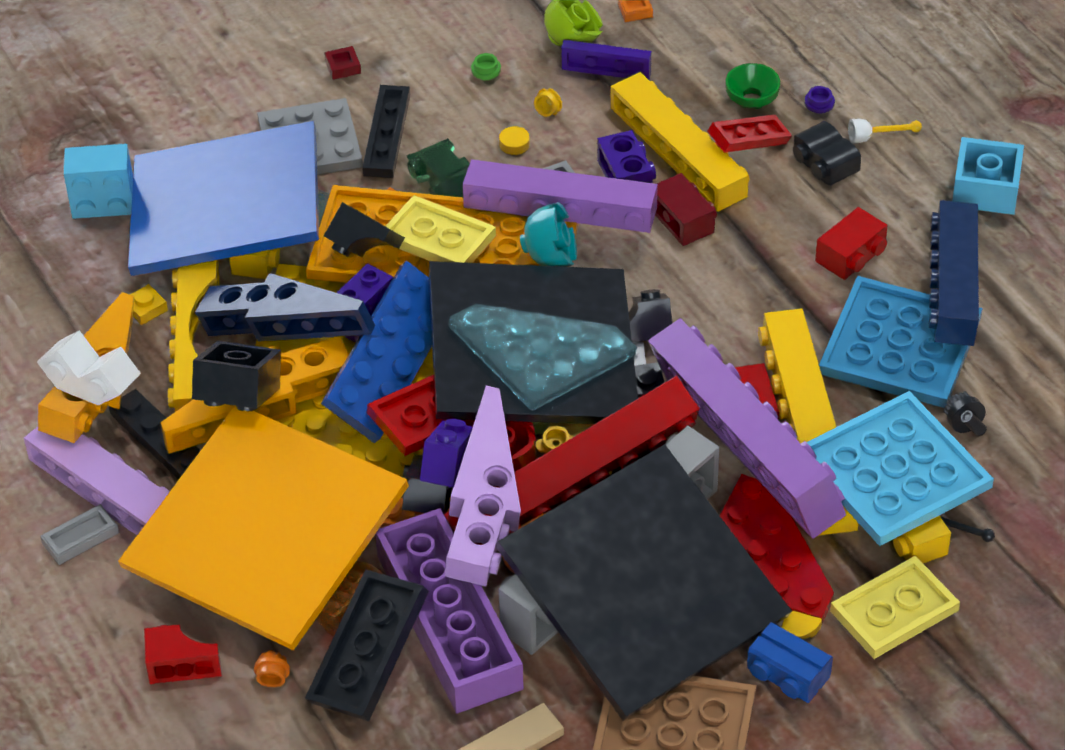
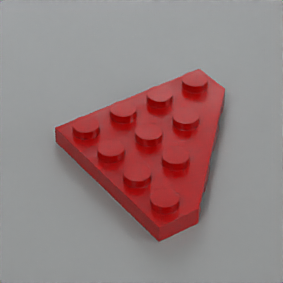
(777, 547)

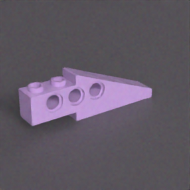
(484, 465)

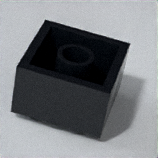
(236, 375)

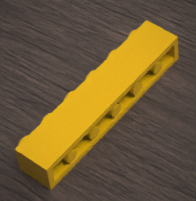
(679, 141)

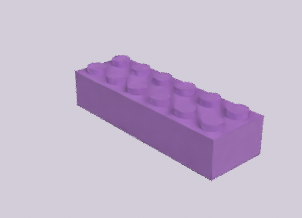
(456, 619)

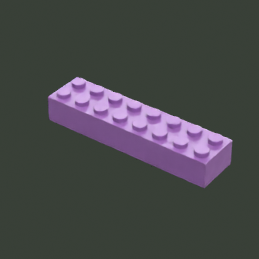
(751, 428)

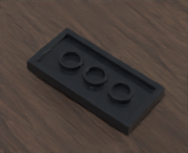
(367, 645)

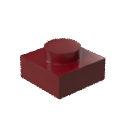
(342, 62)

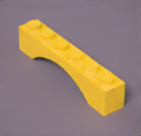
(191, 286)

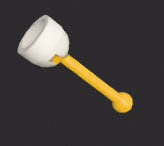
(861, 130)

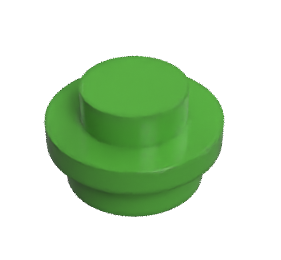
(486, 66)

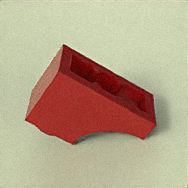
(175, 657)

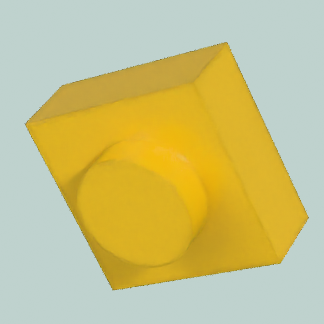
(148, 304)

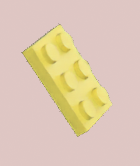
(440, 232)
(894, 607)

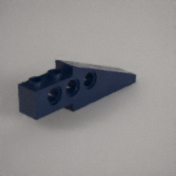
(282, 311)

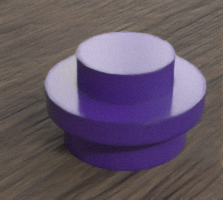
(819, 100)

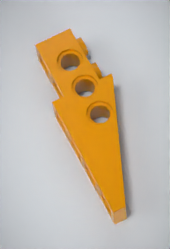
(303, 376)
(68, 415)

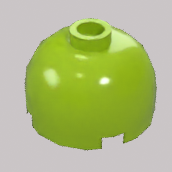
(572, 21)

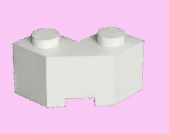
(80, 371)

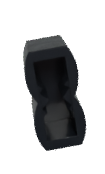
(826, 153)

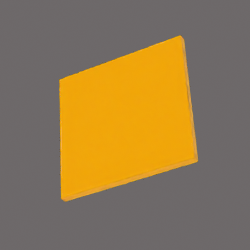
(264, 525)

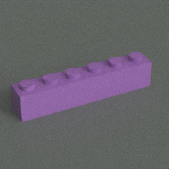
(585, 197)

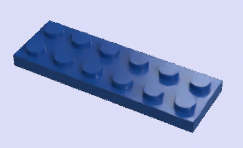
(389, 355)

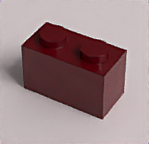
(684, 210)

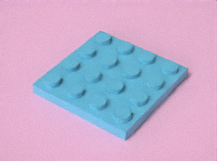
(899, 467)

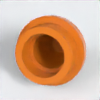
(271, 669)

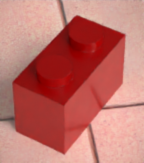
(851, 243)

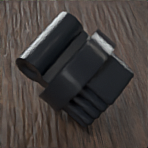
(965, 414)

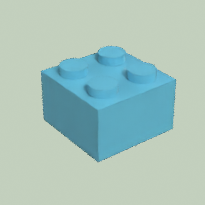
(988, 174)
(98, 180)

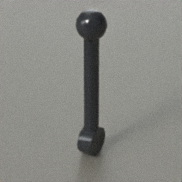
(987, 534)

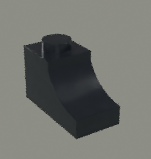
(358, 233)
(649, 314)

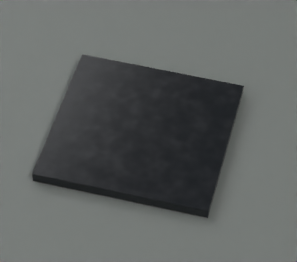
(556, 291)
(643, 581)

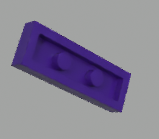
(605, 59)

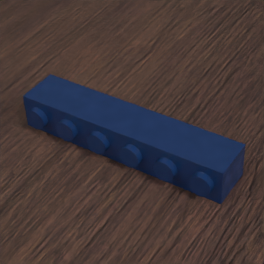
(954, 273)

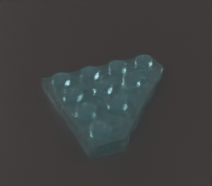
(539, 352)

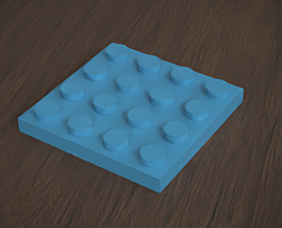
(888, 344)

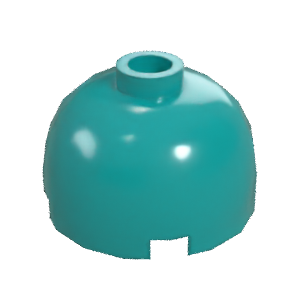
(549, 238)

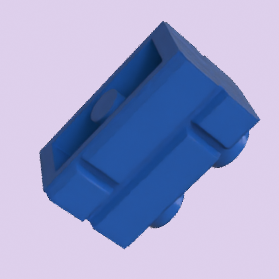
(789, 663)

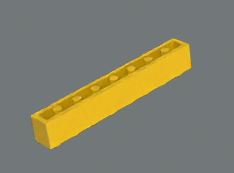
(799, 383)

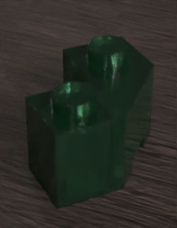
(440, 168)

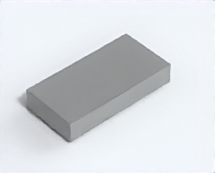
(79, 534)

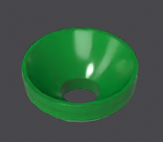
(752, 79)

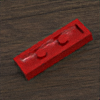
(749, 133)

